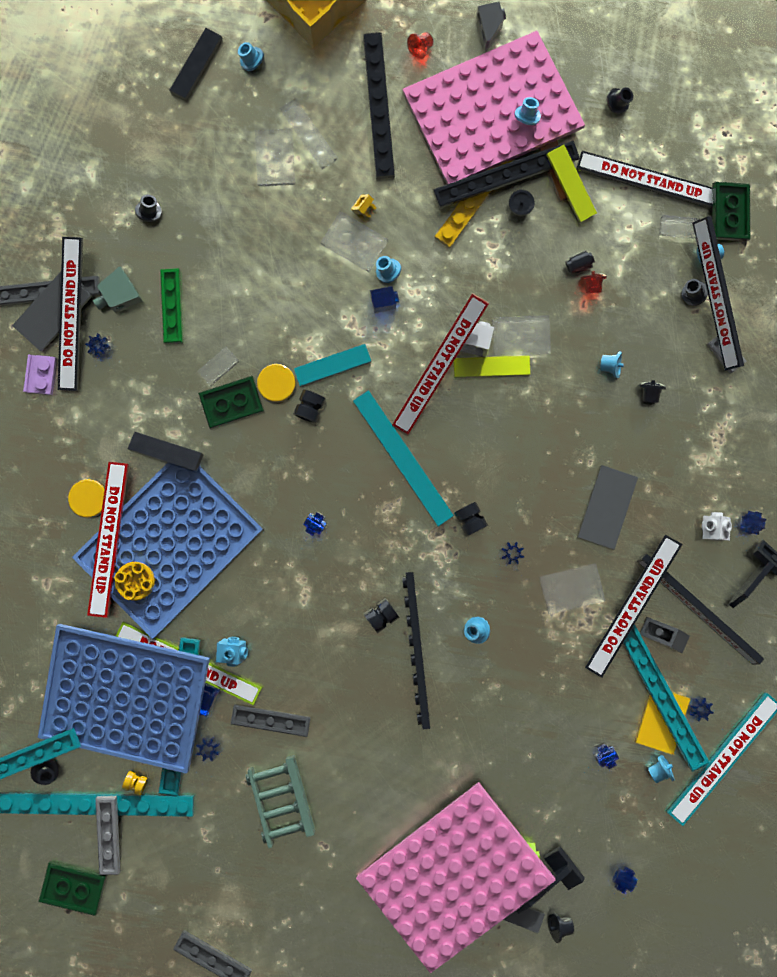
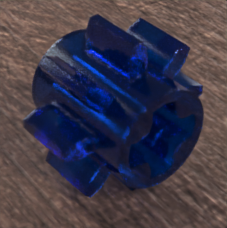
(102, 343)
(753, 522)
(315, 524)
(507, 555)
(694, 708)
(205, 755)
(606, 756)
(624, 880)

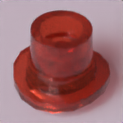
(419, 44)
(593, 282)

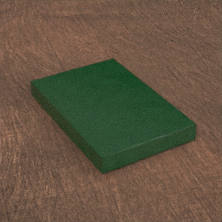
(731, 211)
(231, 402)
(72, 888)

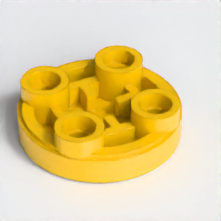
(276, 383)
(86, 498)
(134, 581)

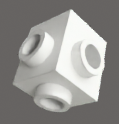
(716, 527)

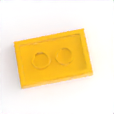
(654, 731)

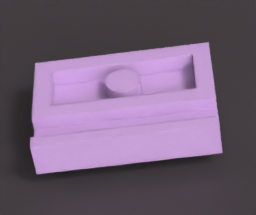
(40, 374)

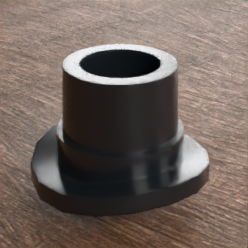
(619, 99)
(521, 202)
(148, 209)
(694, 292)
(652, 391)
(45, 772)
(560, 927)

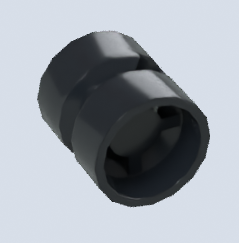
(309, 406)
(471, 519)
(381, 615)

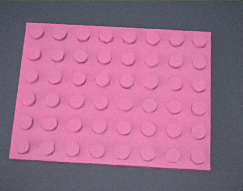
(472, 108)
(455, 878)

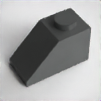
(490, 21)
(665, 635)

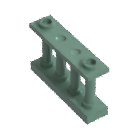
(300, 805)

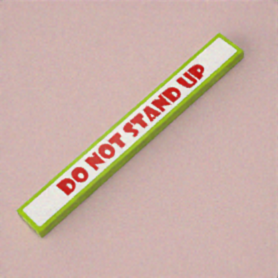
(216, 675)

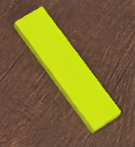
(571, 183)
(492, 366)

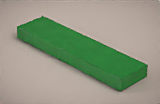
(171, 306)

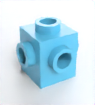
(231, 651)

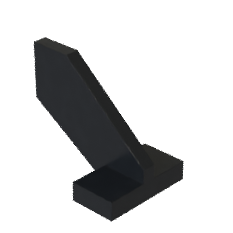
(768, 557)
(563, 870)

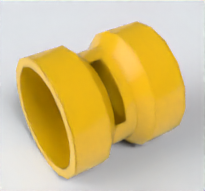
(135, 783)

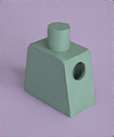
(117, 292)

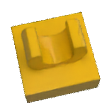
(362, 205)

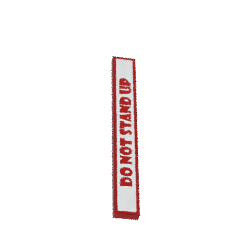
(440, 363)
(108, 539)

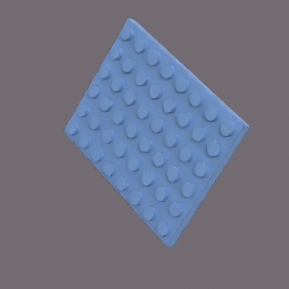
(184, 533)
(124, 697)

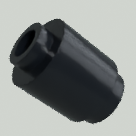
(580, 262)

